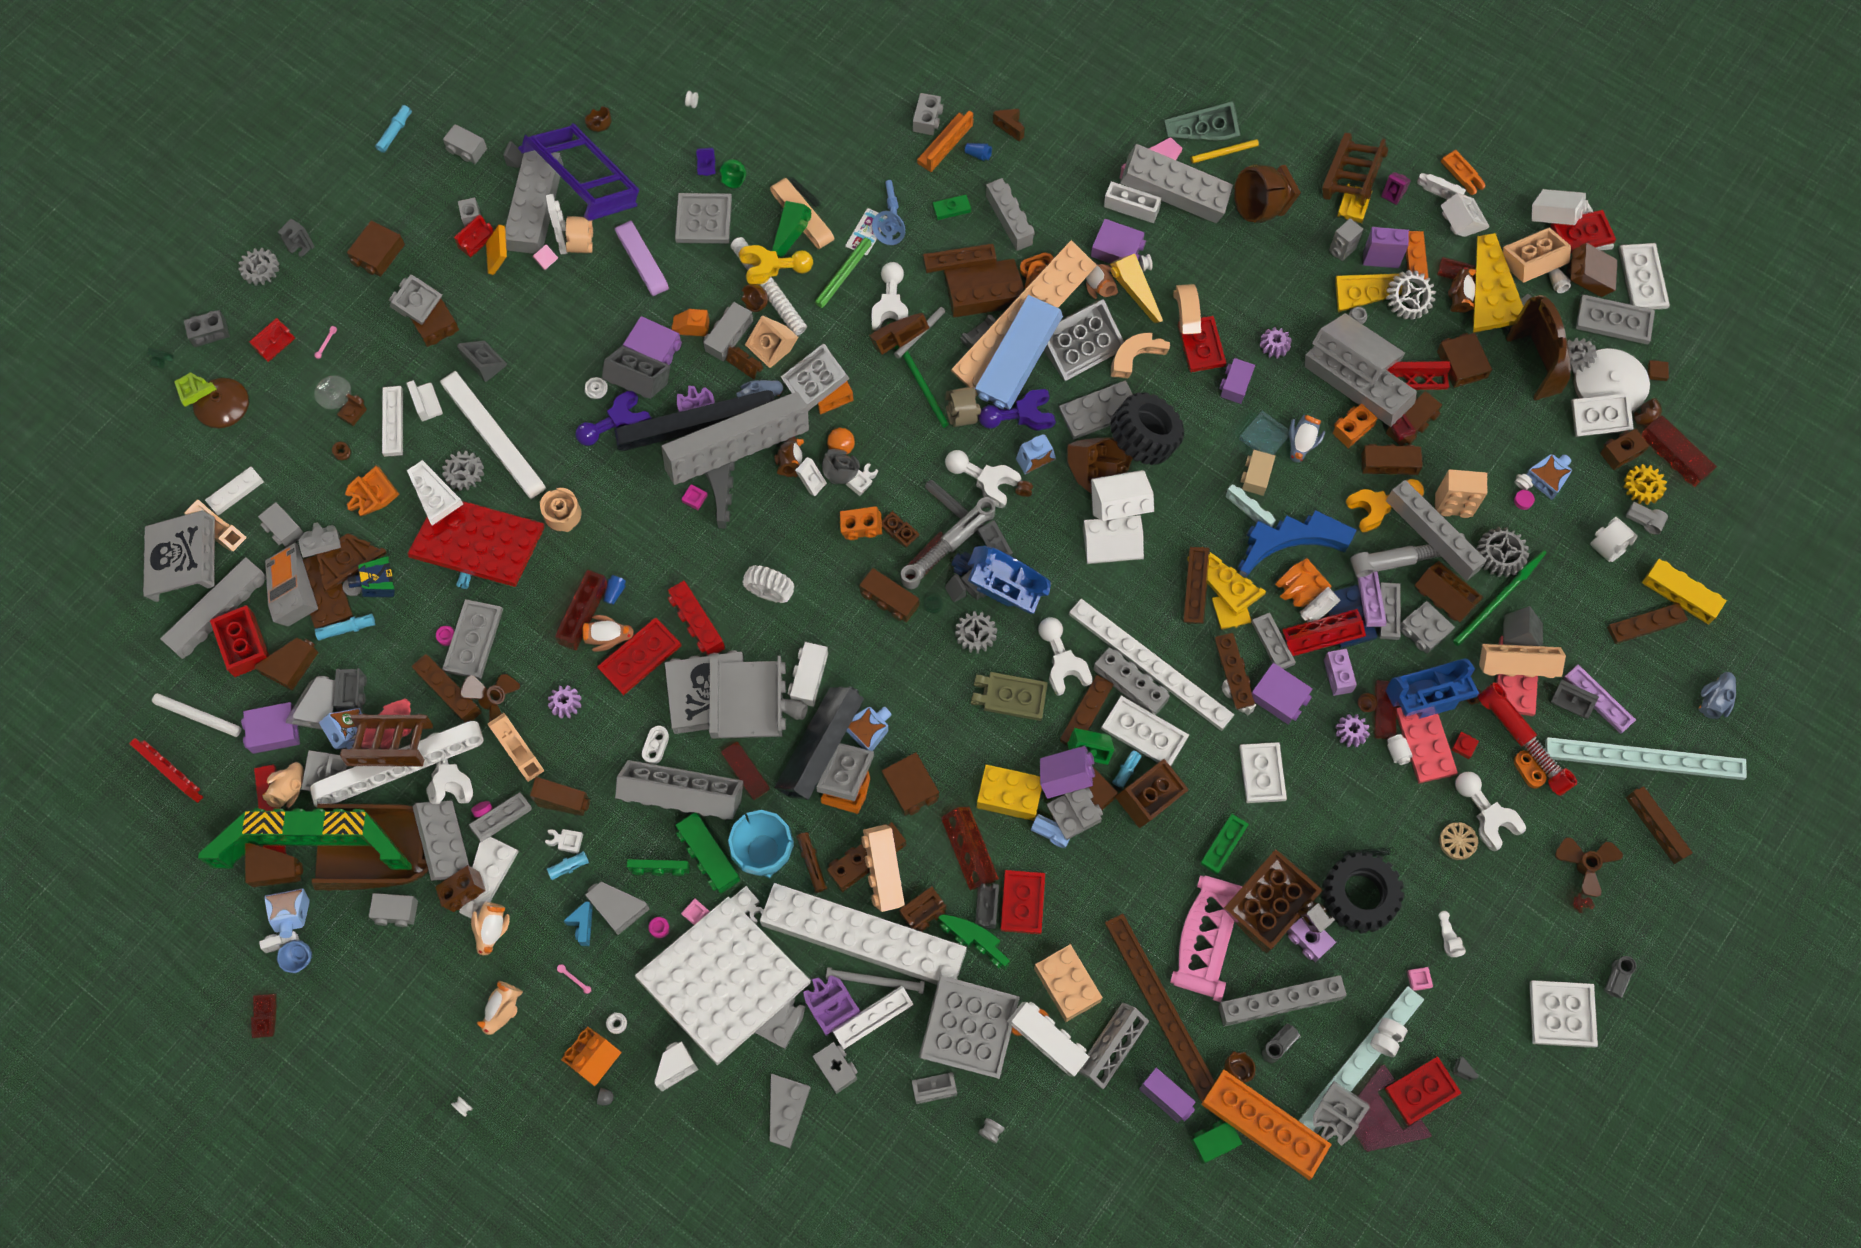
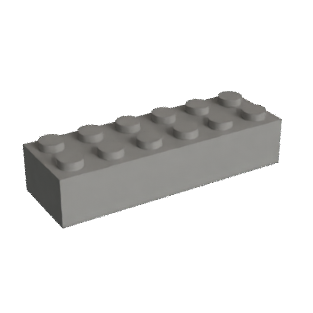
(1176, 183)
(529, 211)
(1385, 399)
(679, 789)

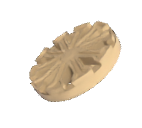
(1458, 841)

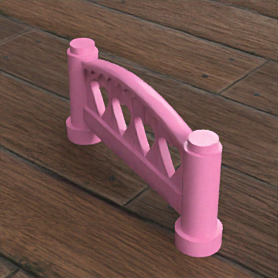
(1206, 979)

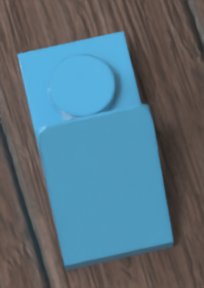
(583, 918)

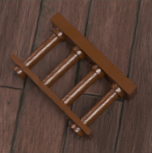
(1342, 158)
(386, 757)

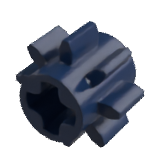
(960, 563)

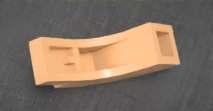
(1188, 308)
(1136, 345)
(225, 534)
(516, 747)

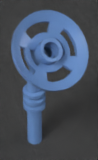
(890, 225)

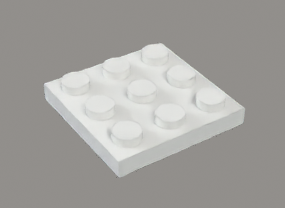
(1563, 1014)

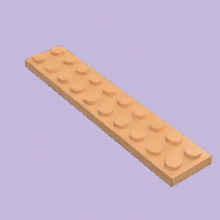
(1051, 286)

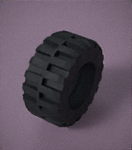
(1147, 428)
(1376, 871)

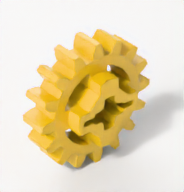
(1645, 484)

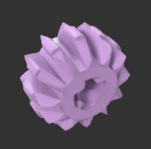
(1275, 342)
(571, 698)
(1349, 736)

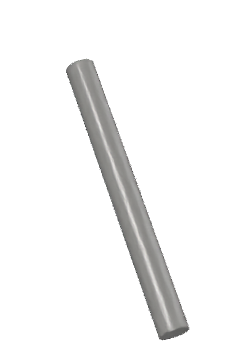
(930, 321)

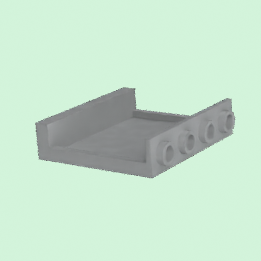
(1357, 347)

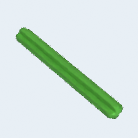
(843, 272)

